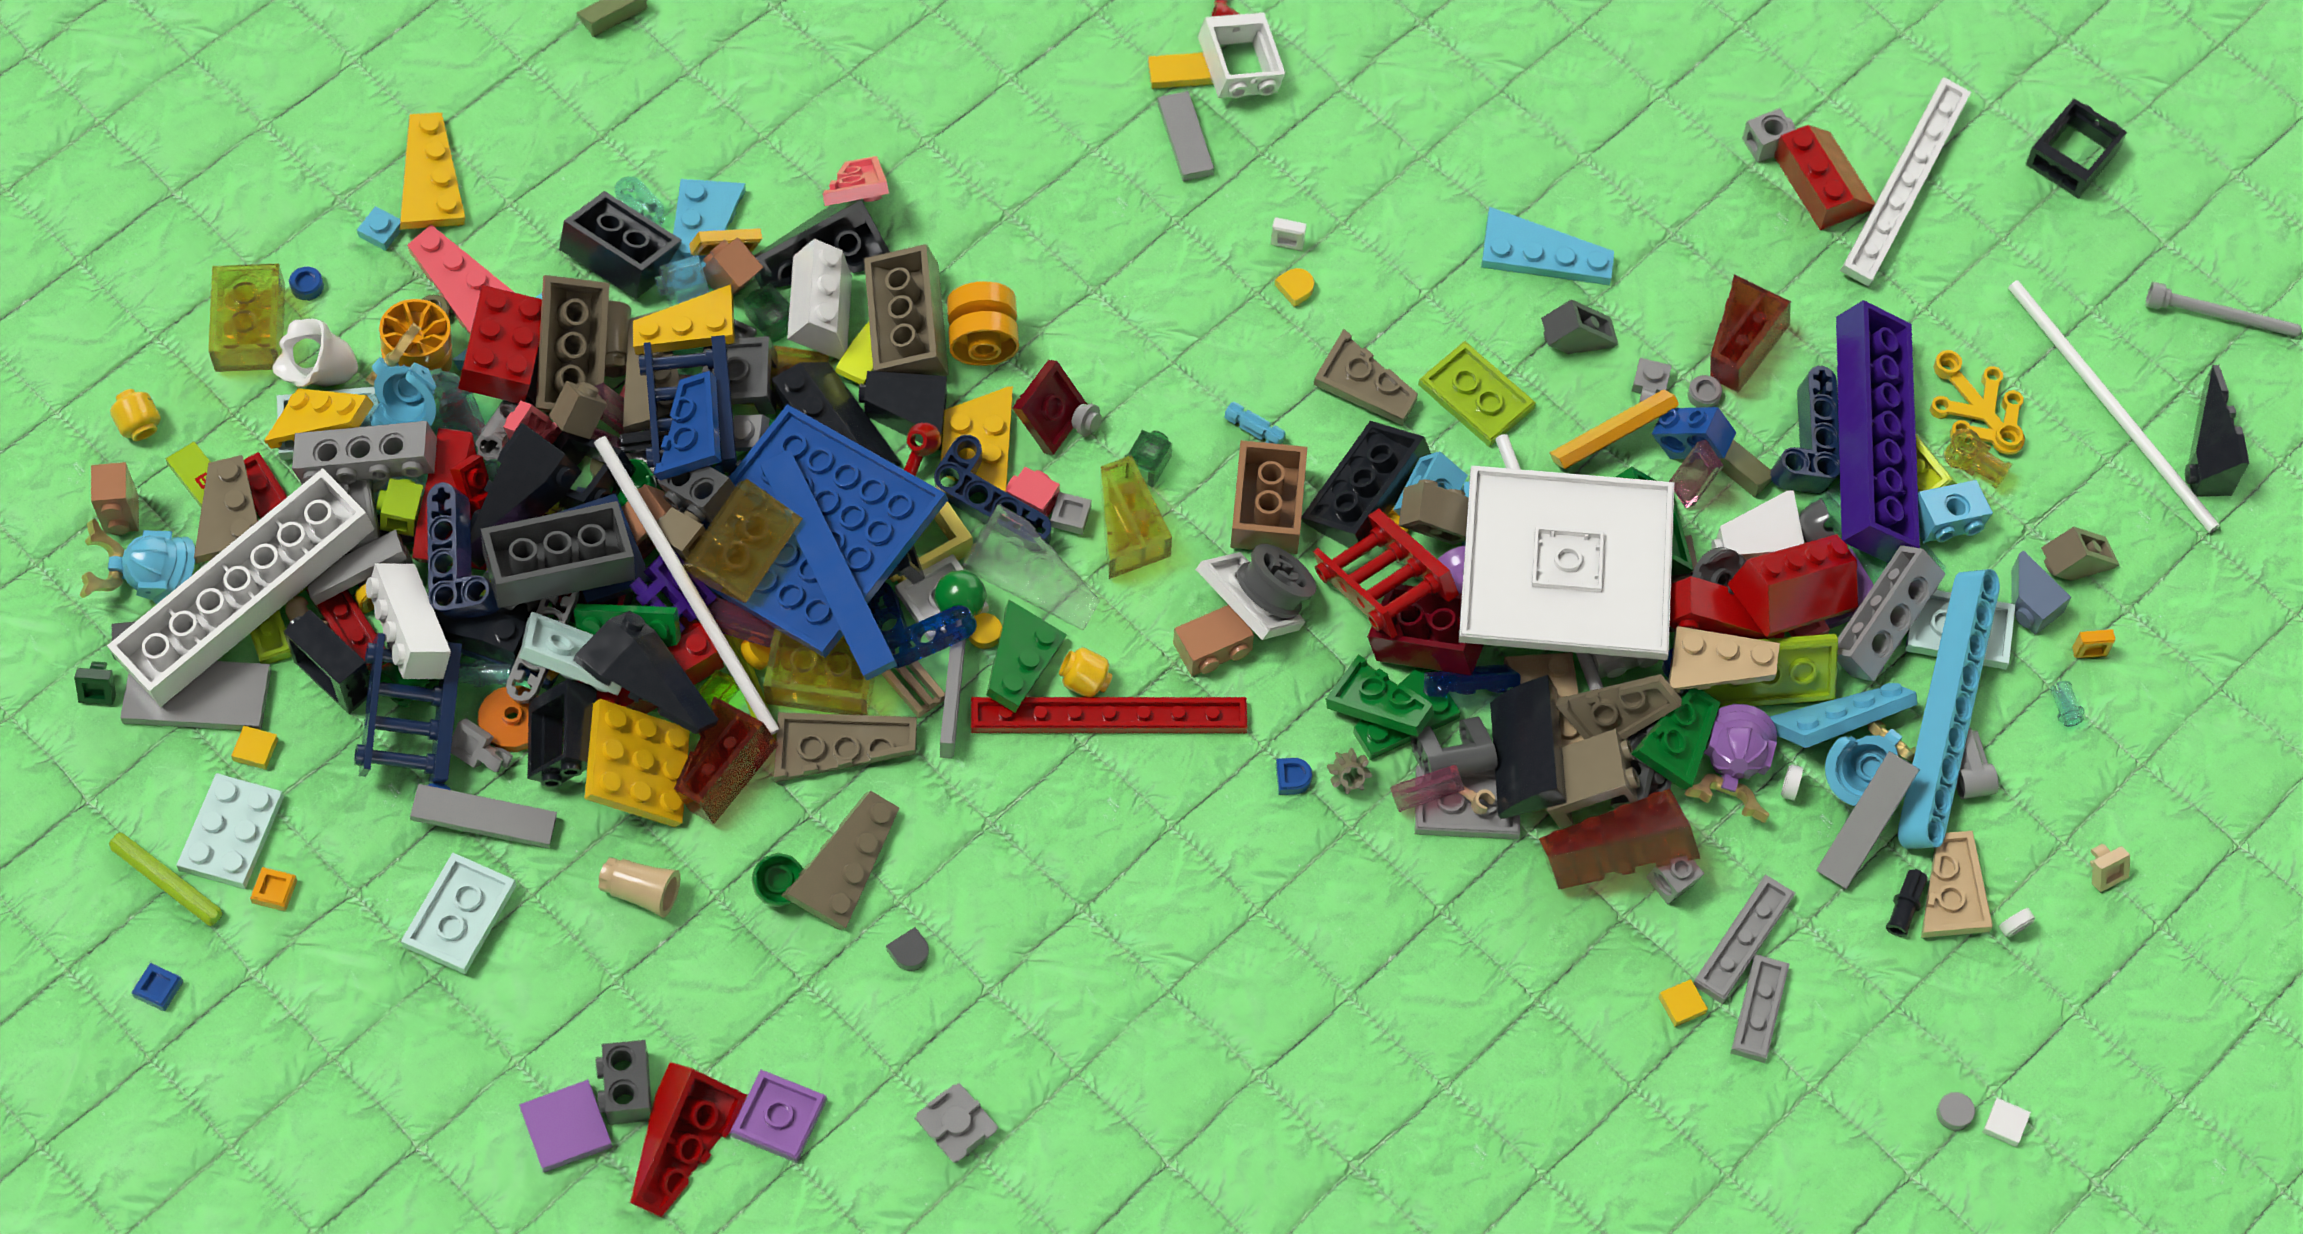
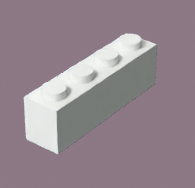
(408, 621)

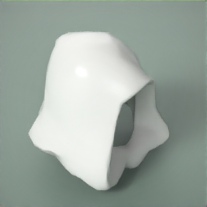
(335, 359)

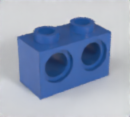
(1684, 427)

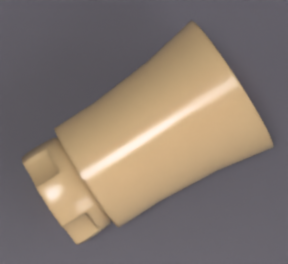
(640, 884)

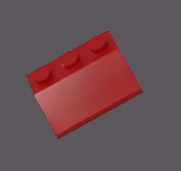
(1822, 176)

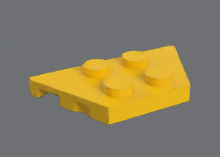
(990, 422)

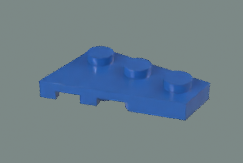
(694, 428)

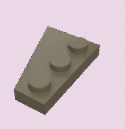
(1363, 381)
(1620, 706)

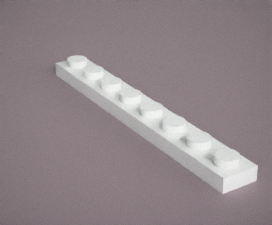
(1905, 182)

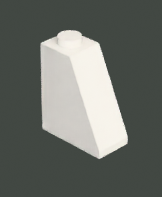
(1763, 529)

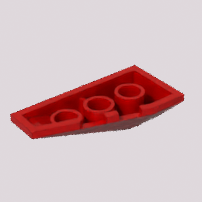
(451, 449)
(683, 1127)

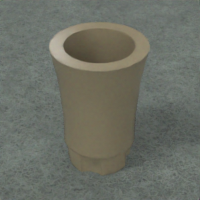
(617, 338)

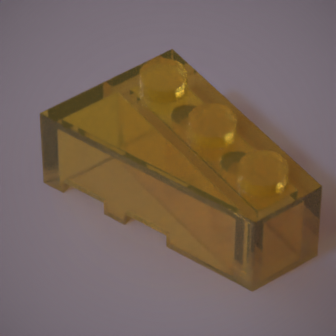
(1131, 519)

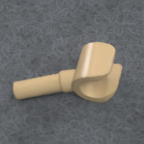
(1474, 797)

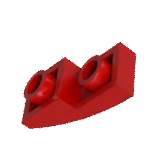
(470, 479)

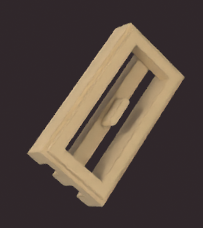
(926, 679)

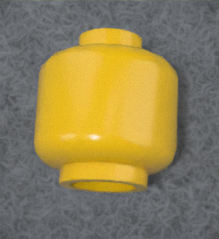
(135, 415)
(1085, 672)

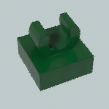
(95, 684)

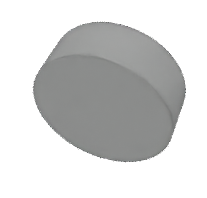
(1704, 391)
(1955, 1111)

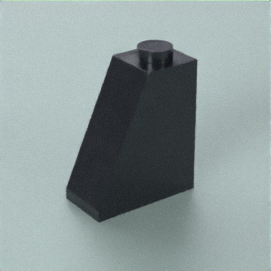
(904, 400)

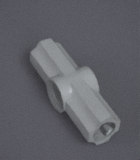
(493, 435)

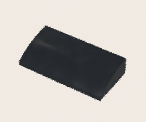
(1364, 481)
(1528, 748)

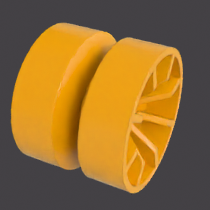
(982, 323)
(431, 344)

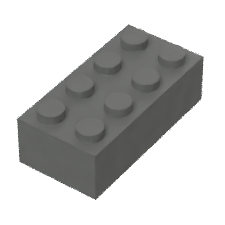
(558, 554)

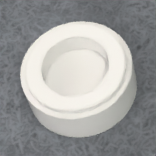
(1792, 782)
(2017, 922)

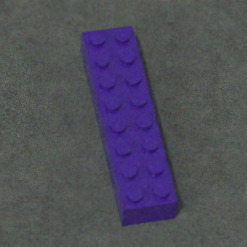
(1876, 431)

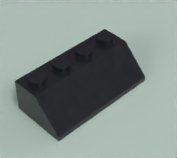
(823, 396)

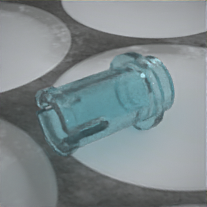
(2069, 711)

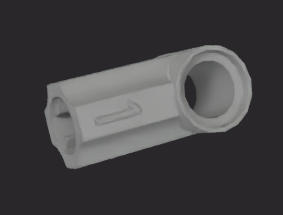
(1975, 774)

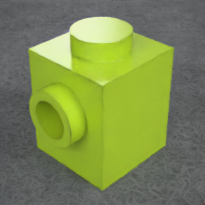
(400, 506)

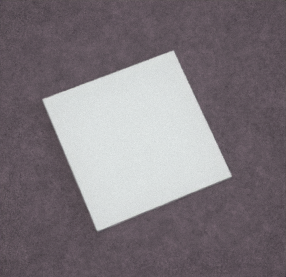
(1567, 562)

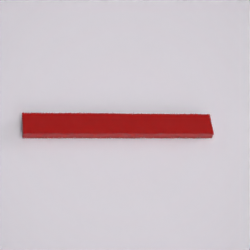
(340, 610)
(1112, 715)

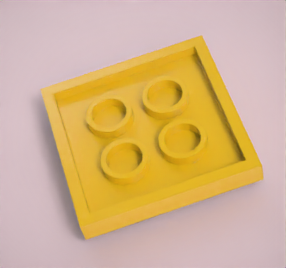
(636, 763)

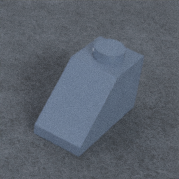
(2036, 595)

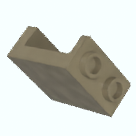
(1594, 773)

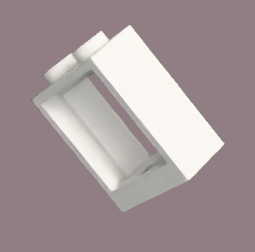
(1235, 30)

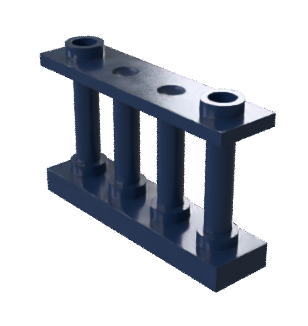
(713, 358)
(438, 729)

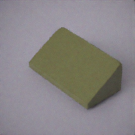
(609, 13)
(1746, 469)

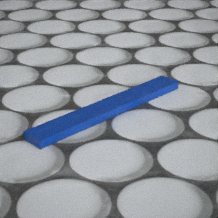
(829, 567)

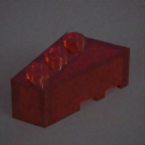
(1748, 332)
(723, 761)

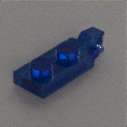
(1490, 677)

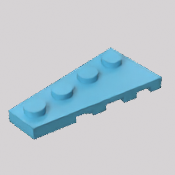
(704, 207)
(1538, 250)
(1835, 717)

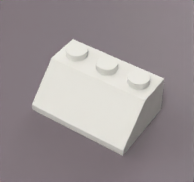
(820, 299)

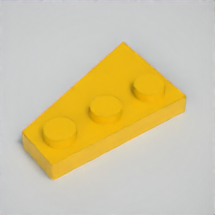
(688, 323)
(318, 411)

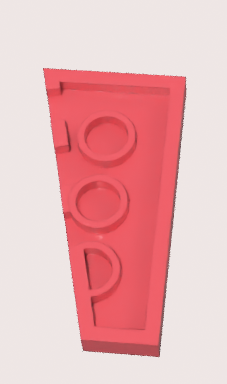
(452, 273)

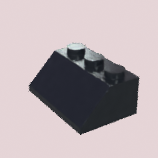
(618, 243)

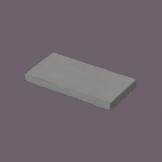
(219, 698)

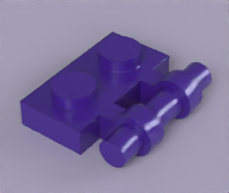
(664, 581)

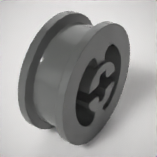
(1276, 581)

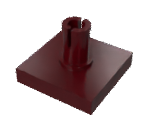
(1049, 406)

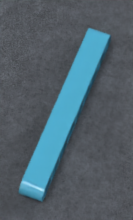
(1949, 709)

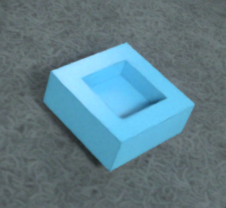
(379, 228)

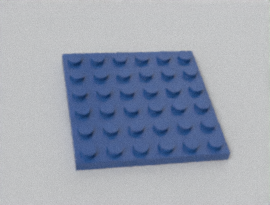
(869, 507)

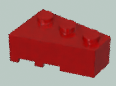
(1712, 609)

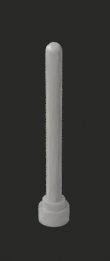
(2160, 296)

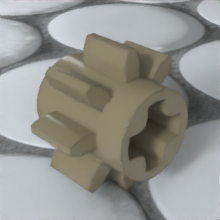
(1355, 777)

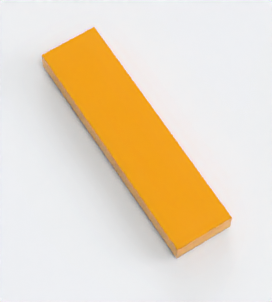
(1614, 429)

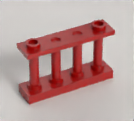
(1400, 547)

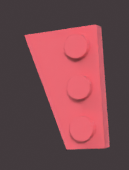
(857, 181)

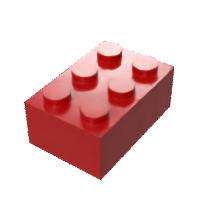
(502, 345)

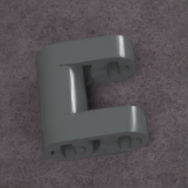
(1471, 757)

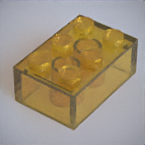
(246, 316)
(810, 682)

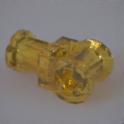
(1975, 457)

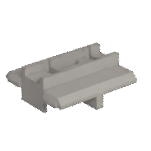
(956, 1122)

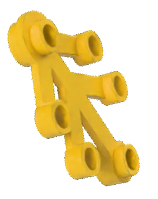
(1978, 407)

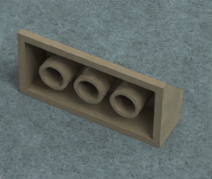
(906, 312)
(571, 336)

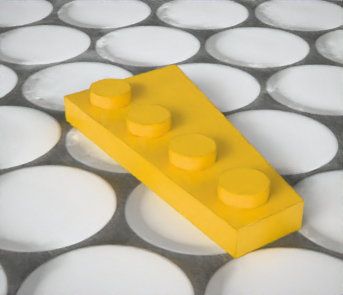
(430, 179)

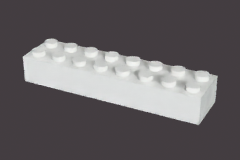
(241, 587)

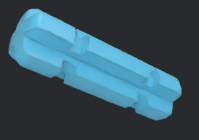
(1254, 424)

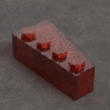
(1620, 841)

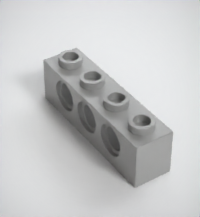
(379, 443)
(1888, 612)

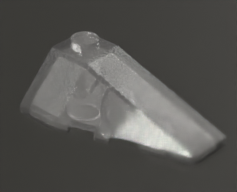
(1024, 565)

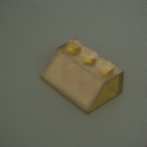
(742, 541)

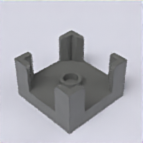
(751, 372)

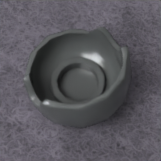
(1813, 520)

